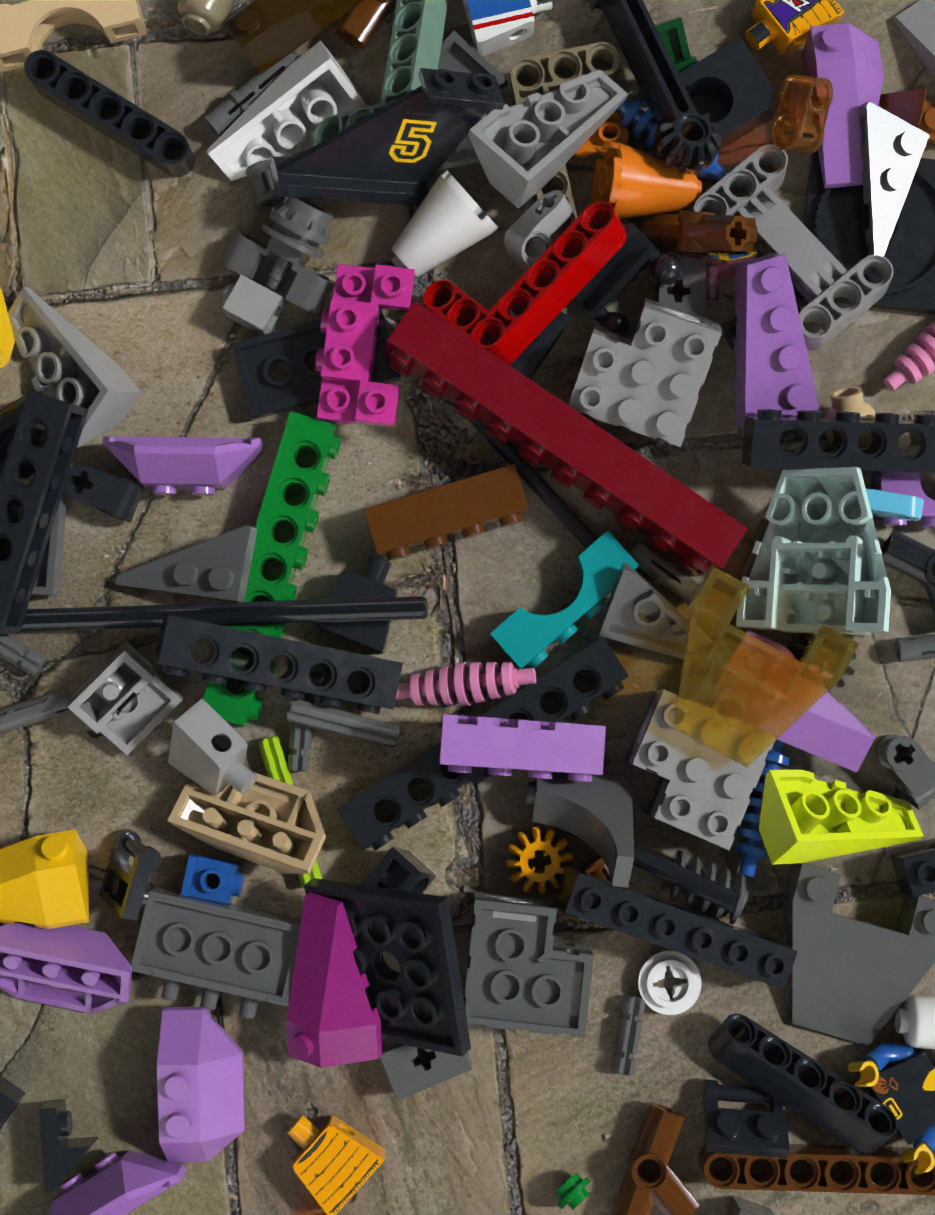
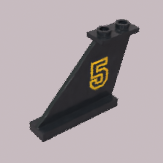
(396, 147)

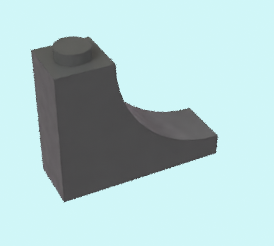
(594, 812)

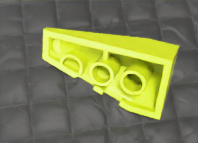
(823, 820)

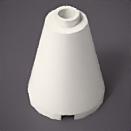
(441, 227)

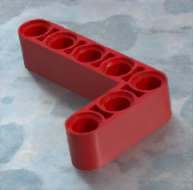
(539, 292)

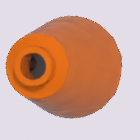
(641, 184)

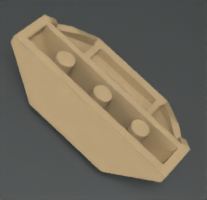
(266, 825)

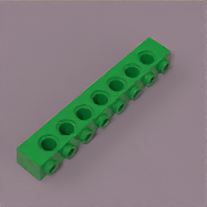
(299, 435)

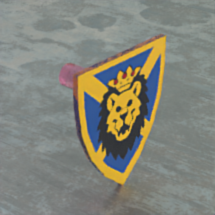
(718, 265)

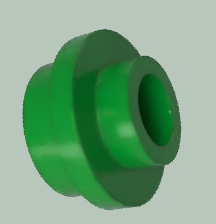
(572, 1192)

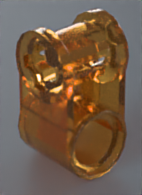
(802, 110)

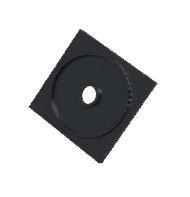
(840, 220)
(425, 999)

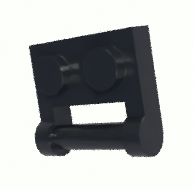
(126, 885)
(744, 1130)

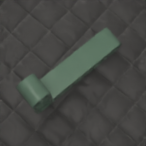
(413, 45)

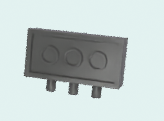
(217, 949)

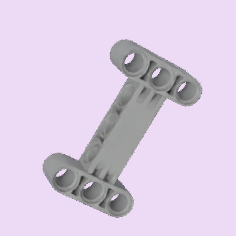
(811, 266)

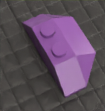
(185, 461)
(63, 967)
(197, 1086)
(116, 1185)

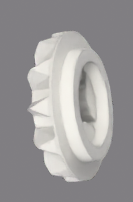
(683, 994)

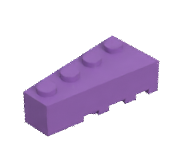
(769, 342)
(522, 746)

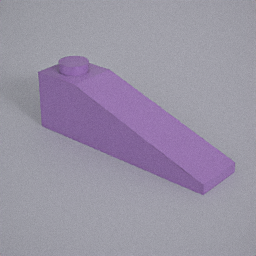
(857, 75)
(826, 727)

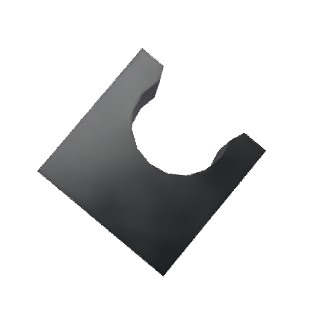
(738, 85)

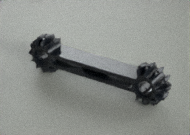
(682, 133)

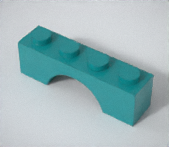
(526, 634)

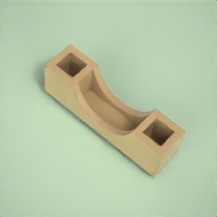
(29, 23)

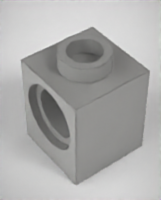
(252, 305)

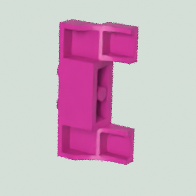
(350, 344)

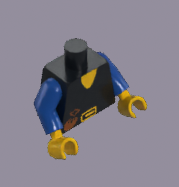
(905, 1084)

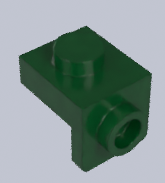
(676, 43)

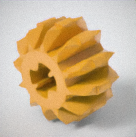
(528, 852)

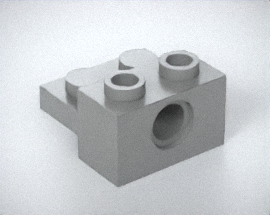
(111, 685)

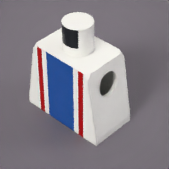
(501, 22)

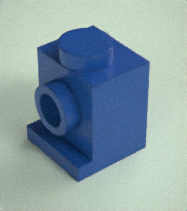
(196, 874)

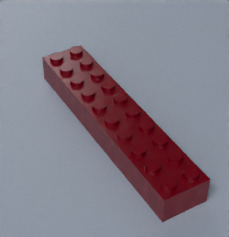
(562, 441)

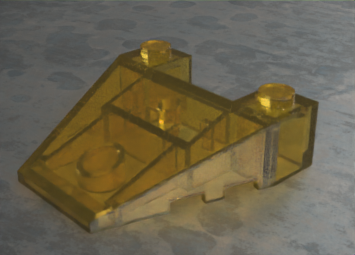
(740, 690)

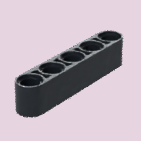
(97, 101)
(802, 1084)

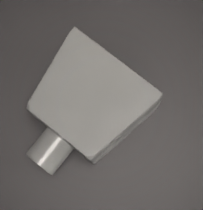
(209, 750)

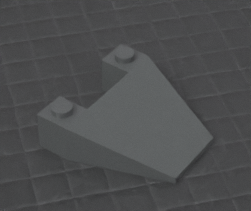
(846, 969)

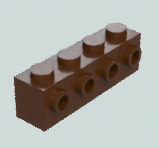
(447, 511)

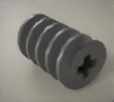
(722, 877)

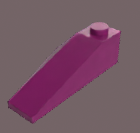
(328, 1004)

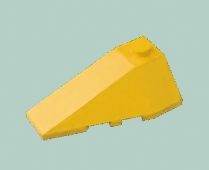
(45, 881)

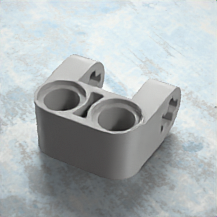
(537, 223)

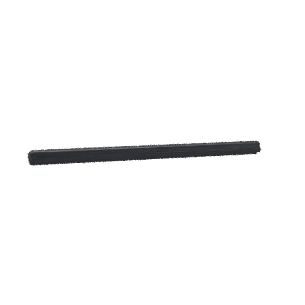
(228, 613)

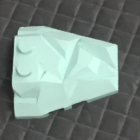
(818, 559)

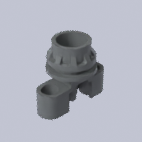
(296, 235)

